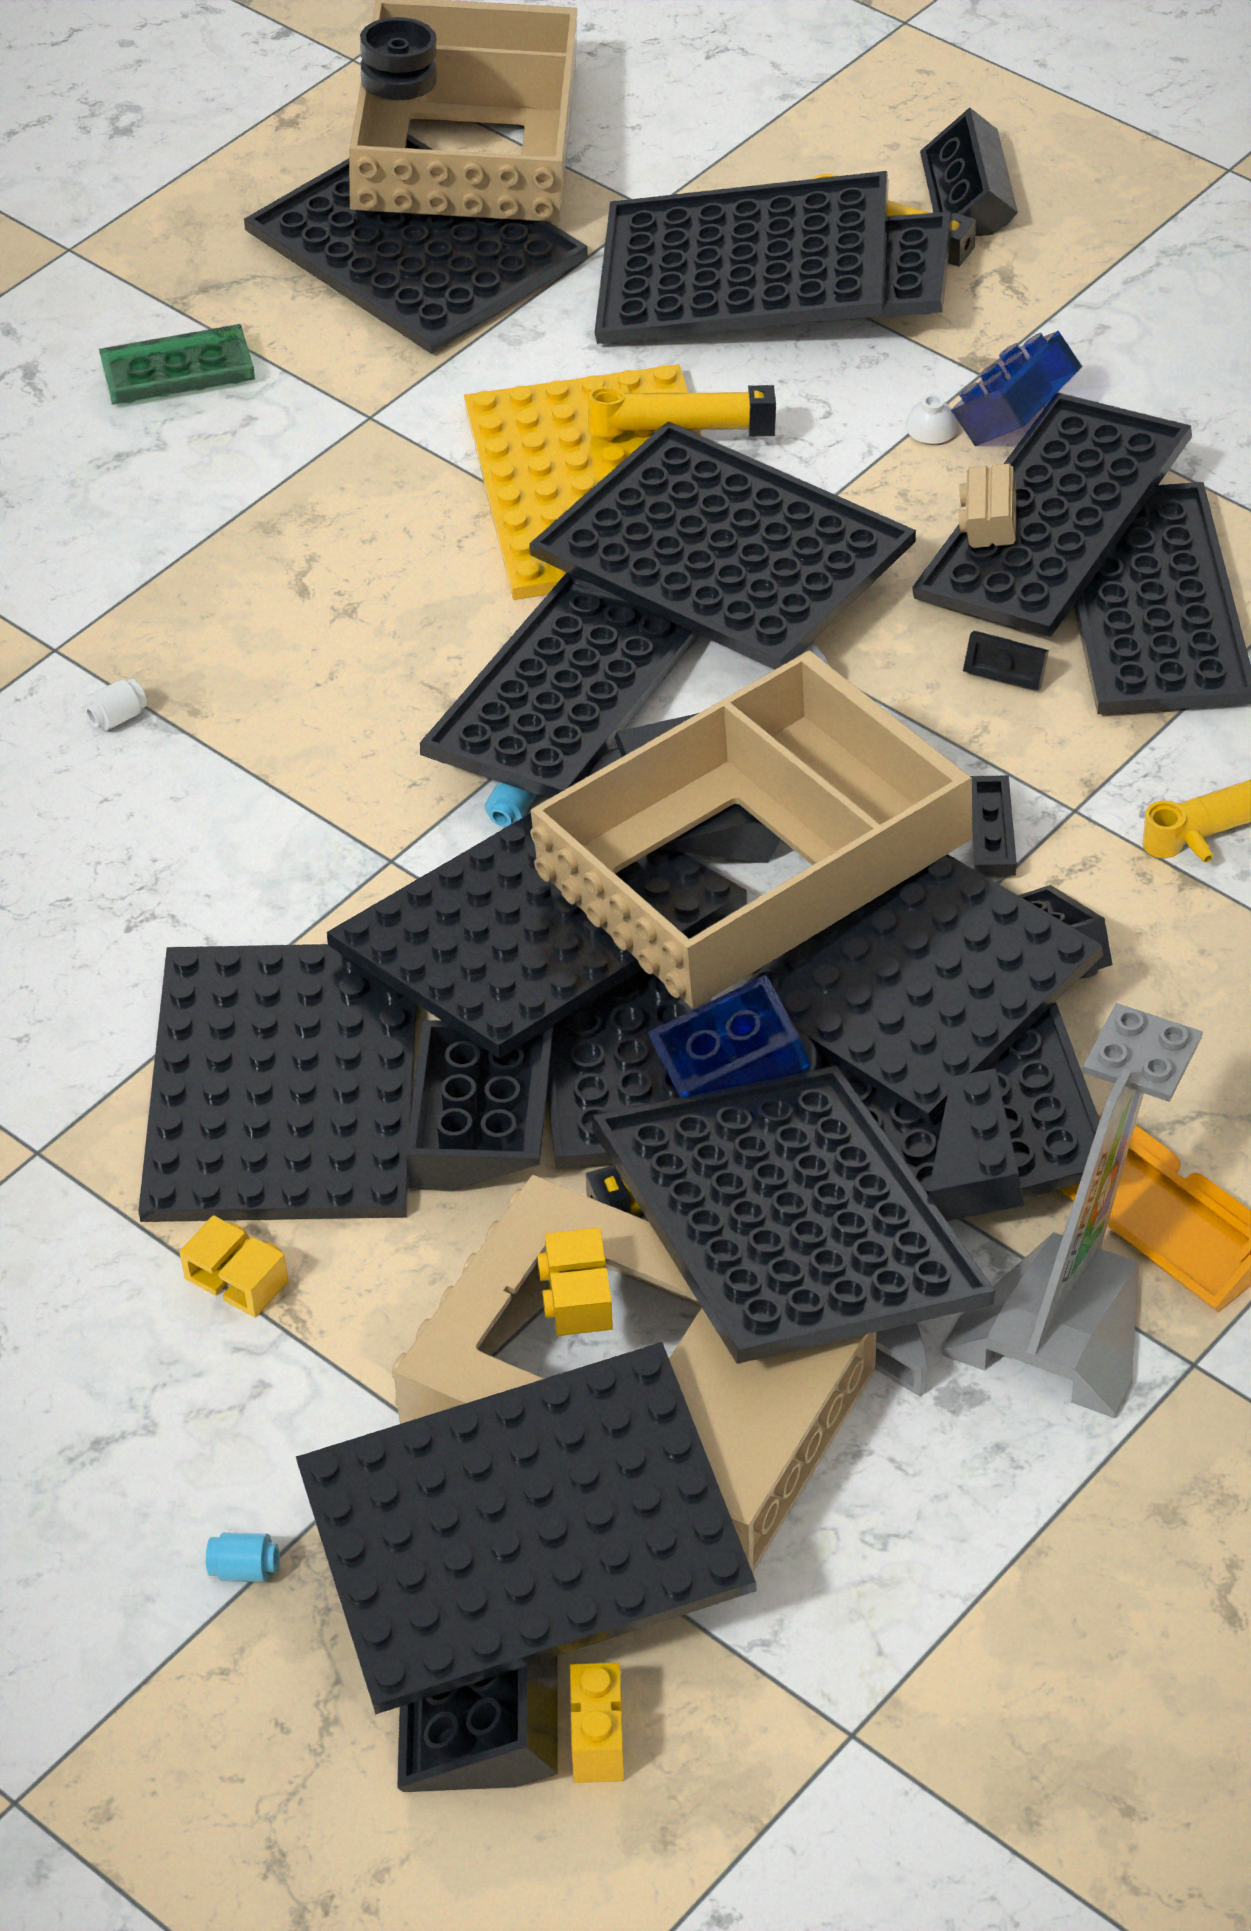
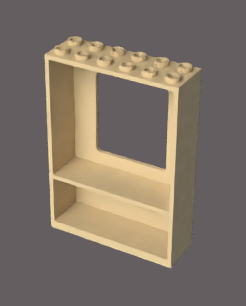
(490, 68)
(809, 764)
(756, 1419)

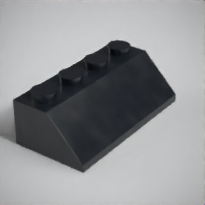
(970, 173)

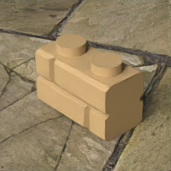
(989, 506)

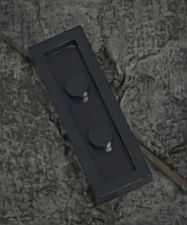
(992, 826)

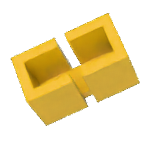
(225, 1255)
(578, 1282)
(596, 1722)

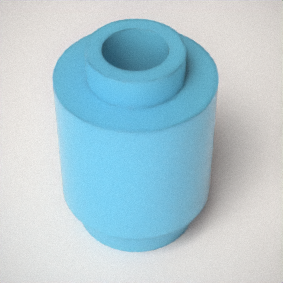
(508, 804)
(242, 1557)

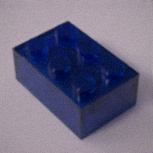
(1015, 387)
(730, 1042)

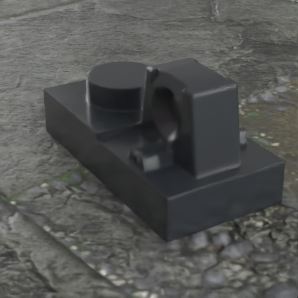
(1005, 660)

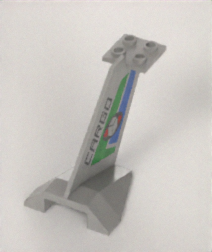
(1069, 1299)

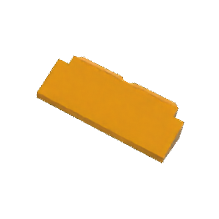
(1181, 1223)

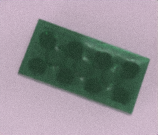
(176, 364)

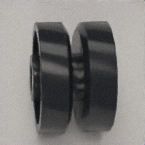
(398, 58)

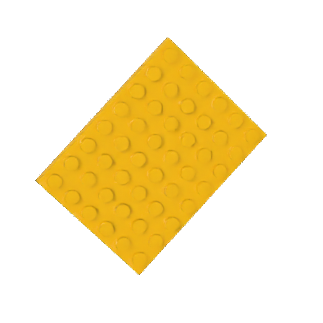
(544, 459)

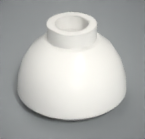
(932, 421)

